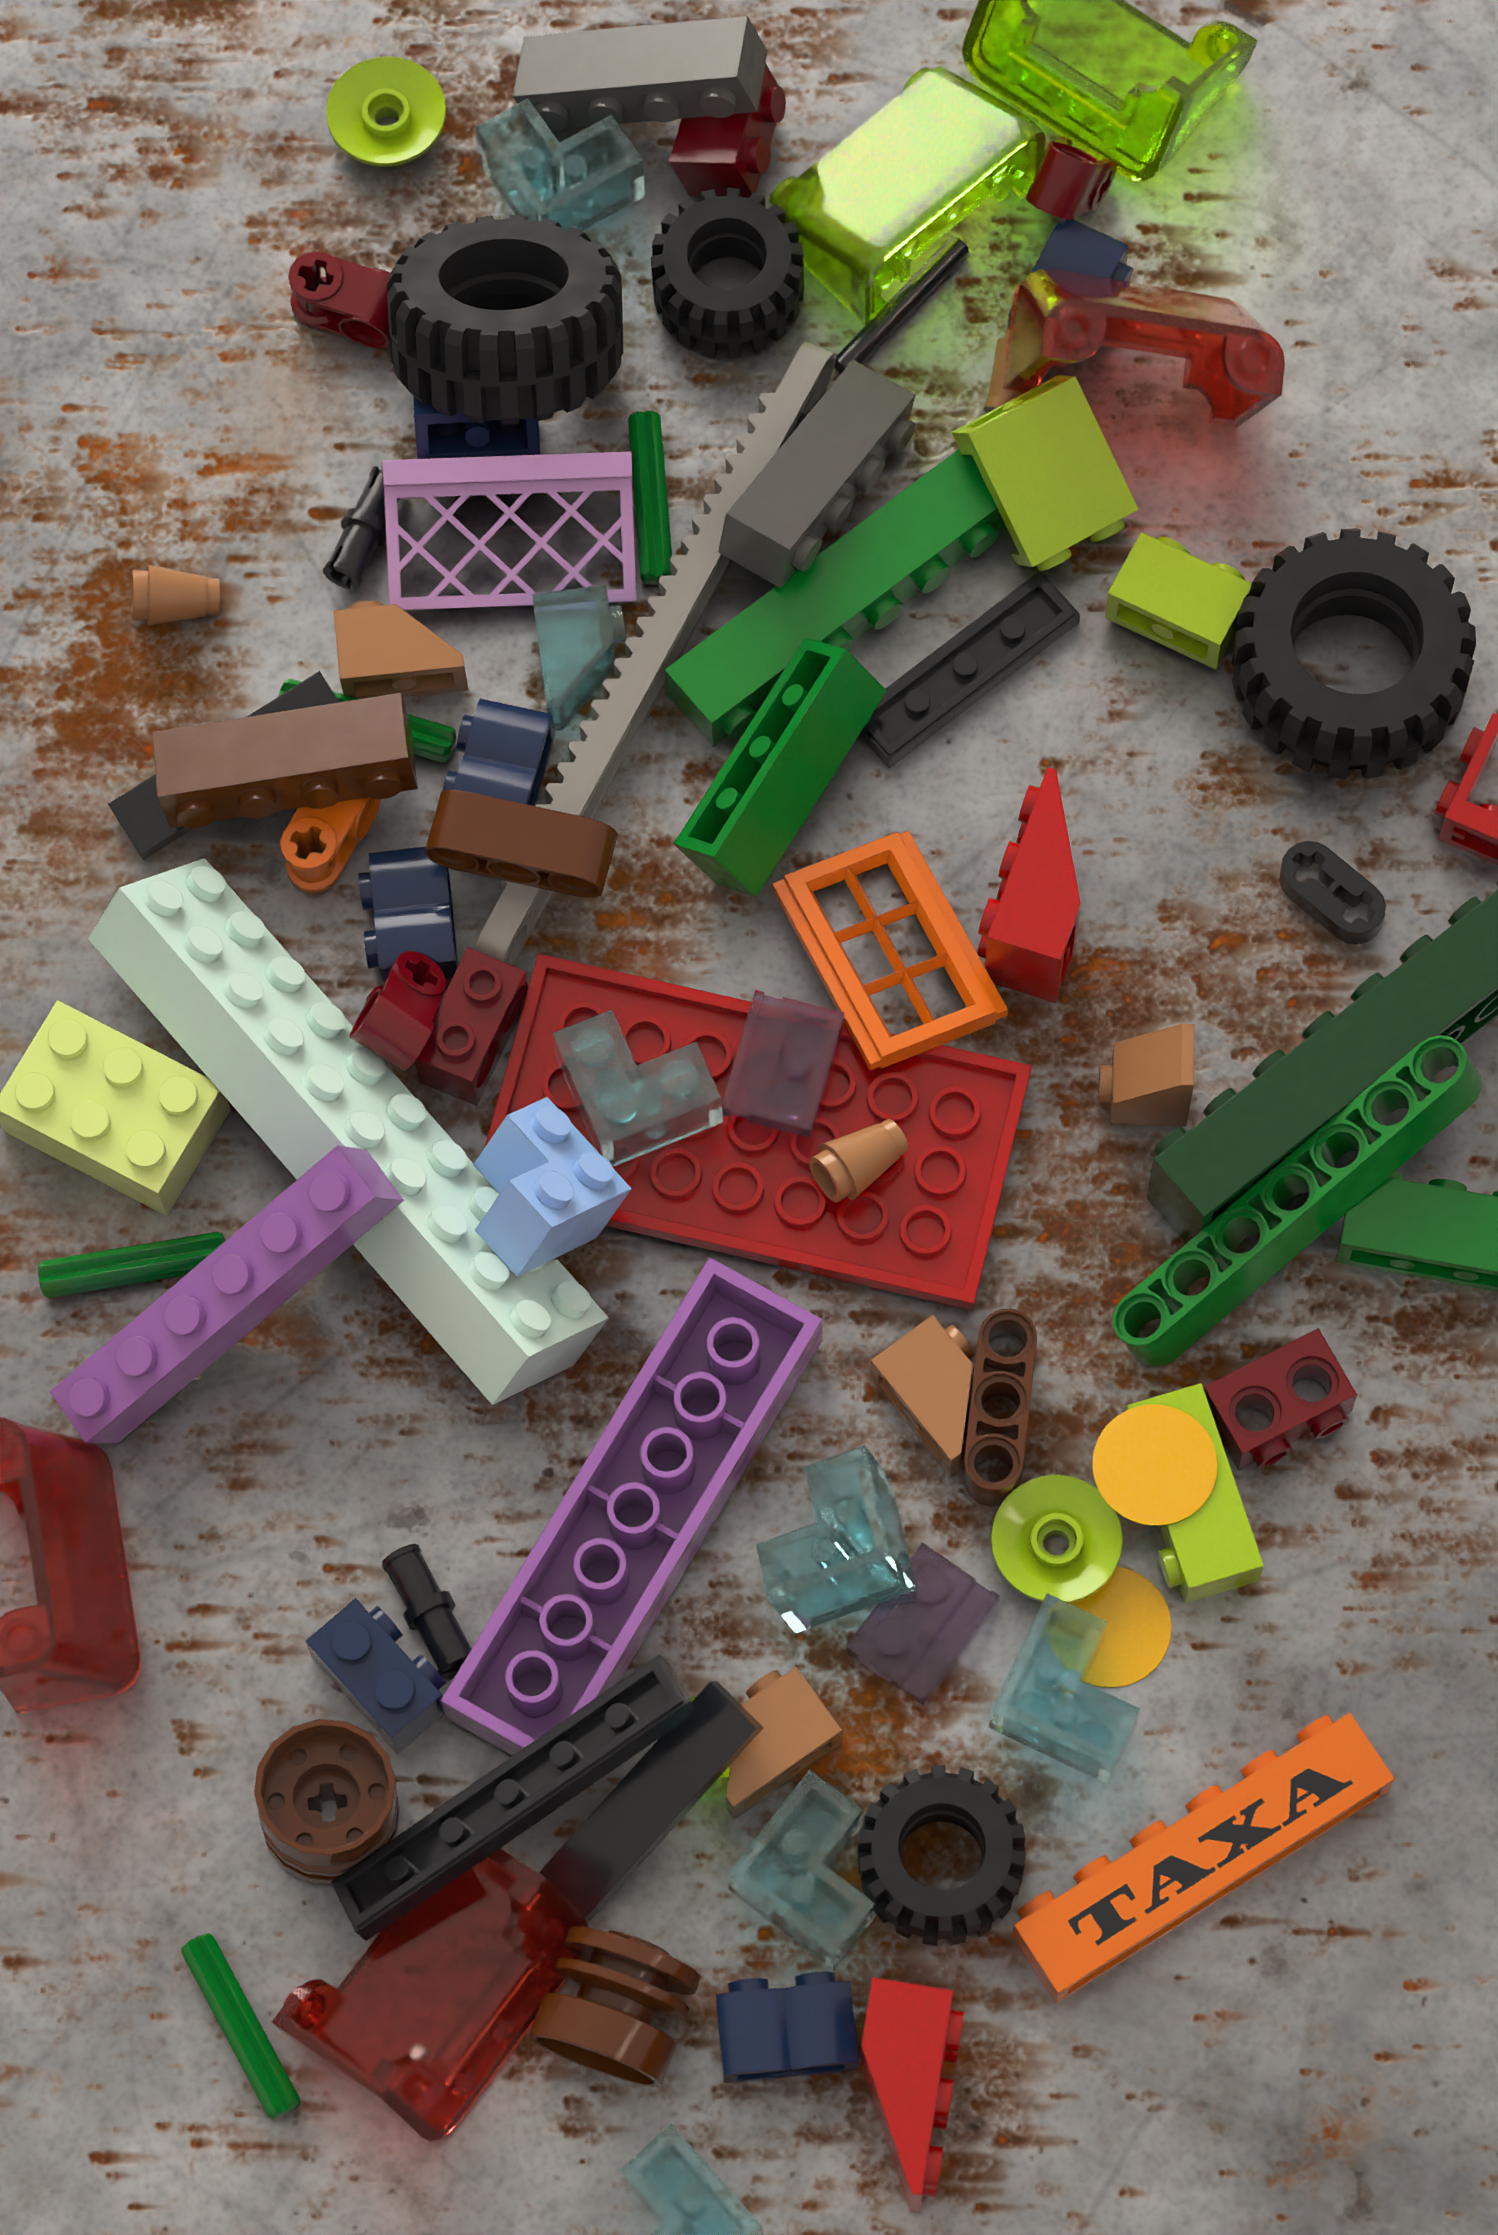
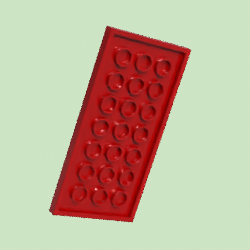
(751, 1185)

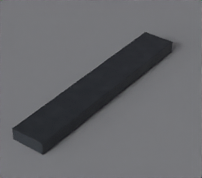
(513, 1797)

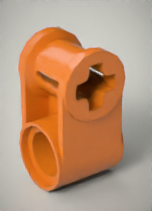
(325, 830)

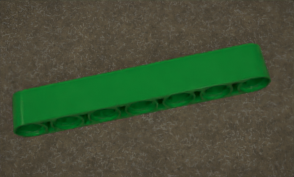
(1305, 1170)

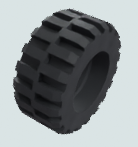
(505, 319)
(1366, 581)

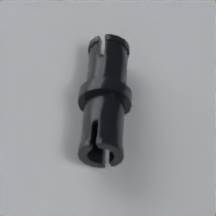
(362, 532)
(428, 1608)

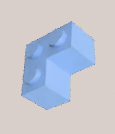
(549, 1187)

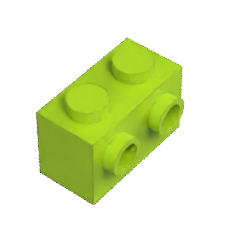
(1178, 599)

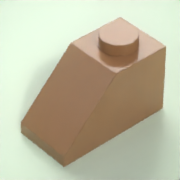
(392, 653)
(1150, 1078)
(930, 1386)
(792, 1739)

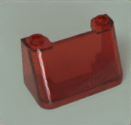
(1069, 315)
(84, 1629)
(440, 1995)

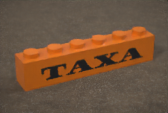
(1202, 1856)

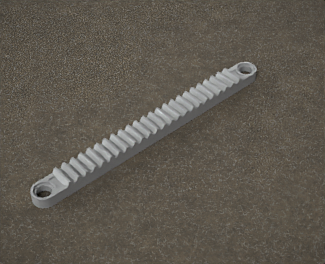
(659, 638)

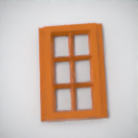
(841, 979)

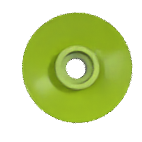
(379, 90)
(1061, 1508)

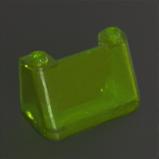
(1105, 74)
(906, 183)

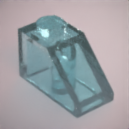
(575, 646)

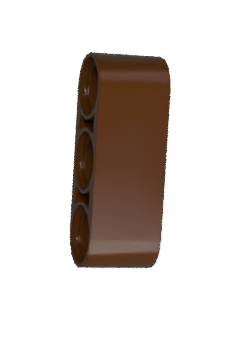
(521, 843)
(999, 1377)

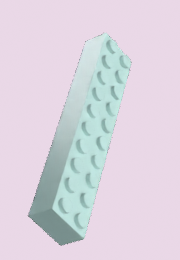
(307, 1087)

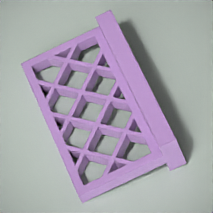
(506, 476)

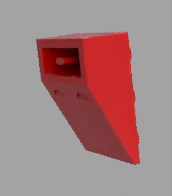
(1035, 919)
(902, 2058)

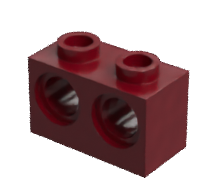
(472, 1026)
(1269, 1387)

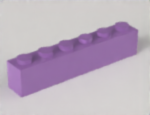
(226, 1295)

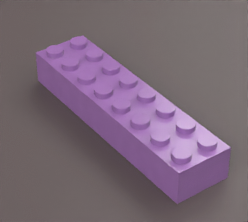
(636, 1510)

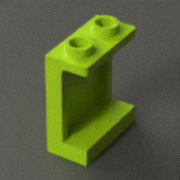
(1048, 471)

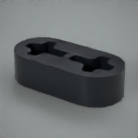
(1341, 882)

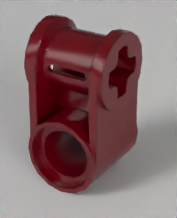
(1070, 181)
(345, 302)
(401, 1012)

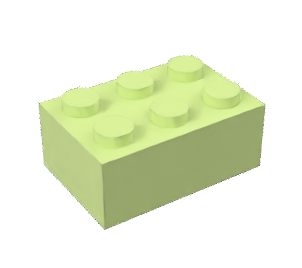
(112, 1108)

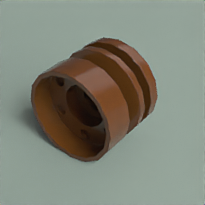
(318, 1765)
(615, 2005)

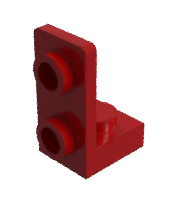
(1464, 823)

